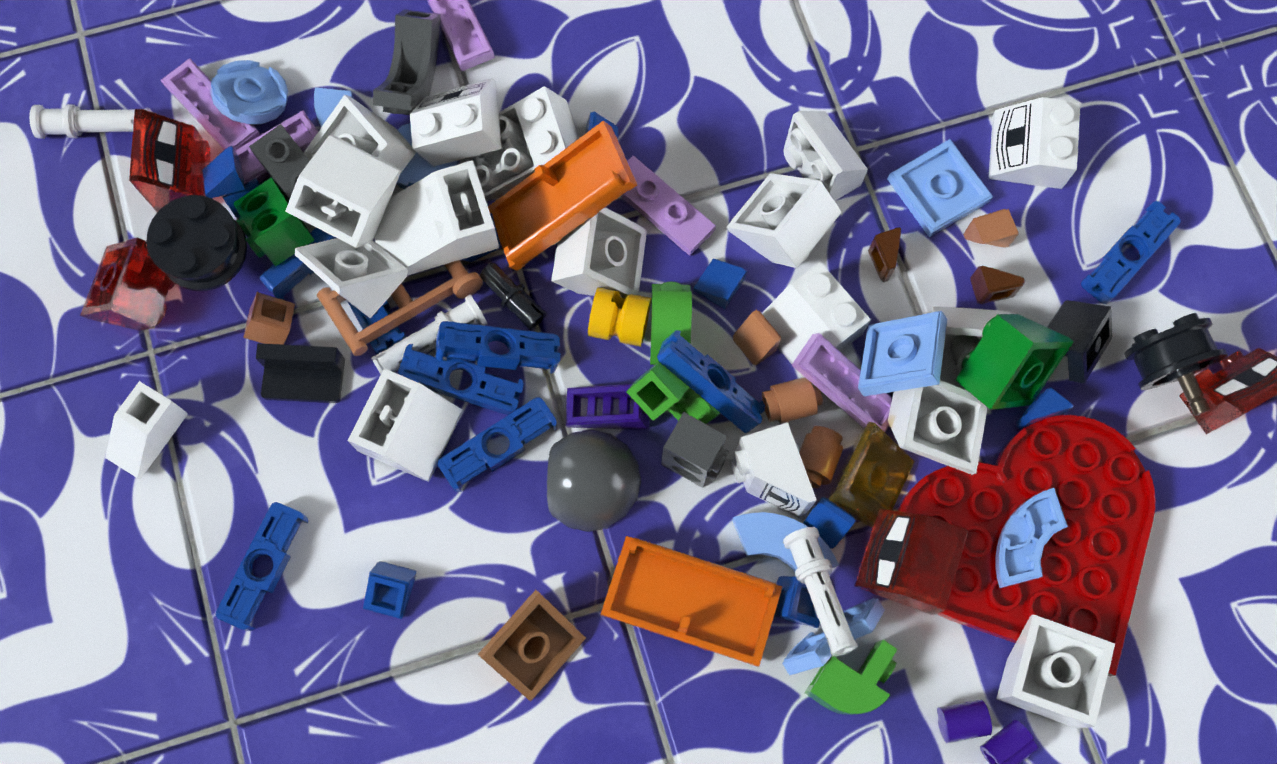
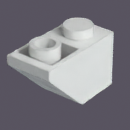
(142, 429)

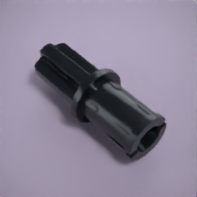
(513, 296)

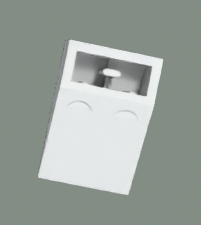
(530, 137)
(438, 220)

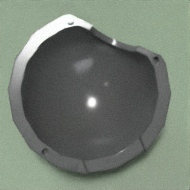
(591, 480)

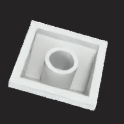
(359, 274)

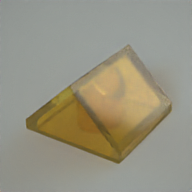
(871, 475)

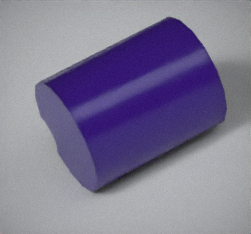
(964, 721)
(1009, 745)

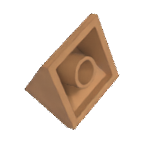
(532, 645)

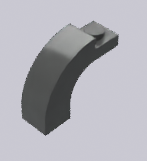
(411, 64)

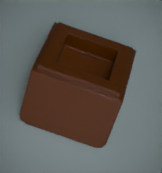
(885, 252)
(994, 285)

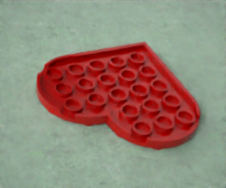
(1086, 567)

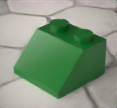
(1012, 361)

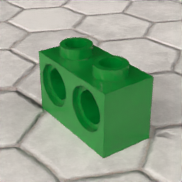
(268, 225)

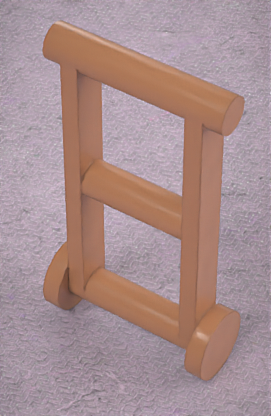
(461, 285)

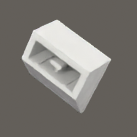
(823, 153)
(344, 191)
(405, 425)

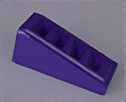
(607, 420)

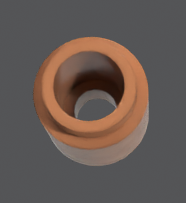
(791, 400)
(821, 454)

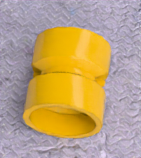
(619, 316)

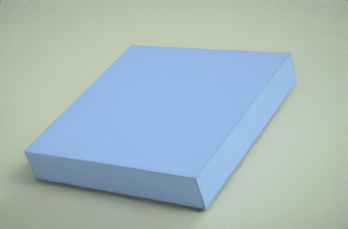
(939, 188)
(903, 354)

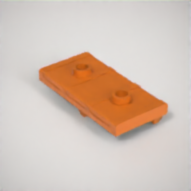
(561, 195)
(692, 600)

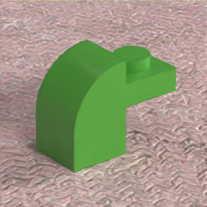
(669, 313)
(662, 391)
(850, 691)

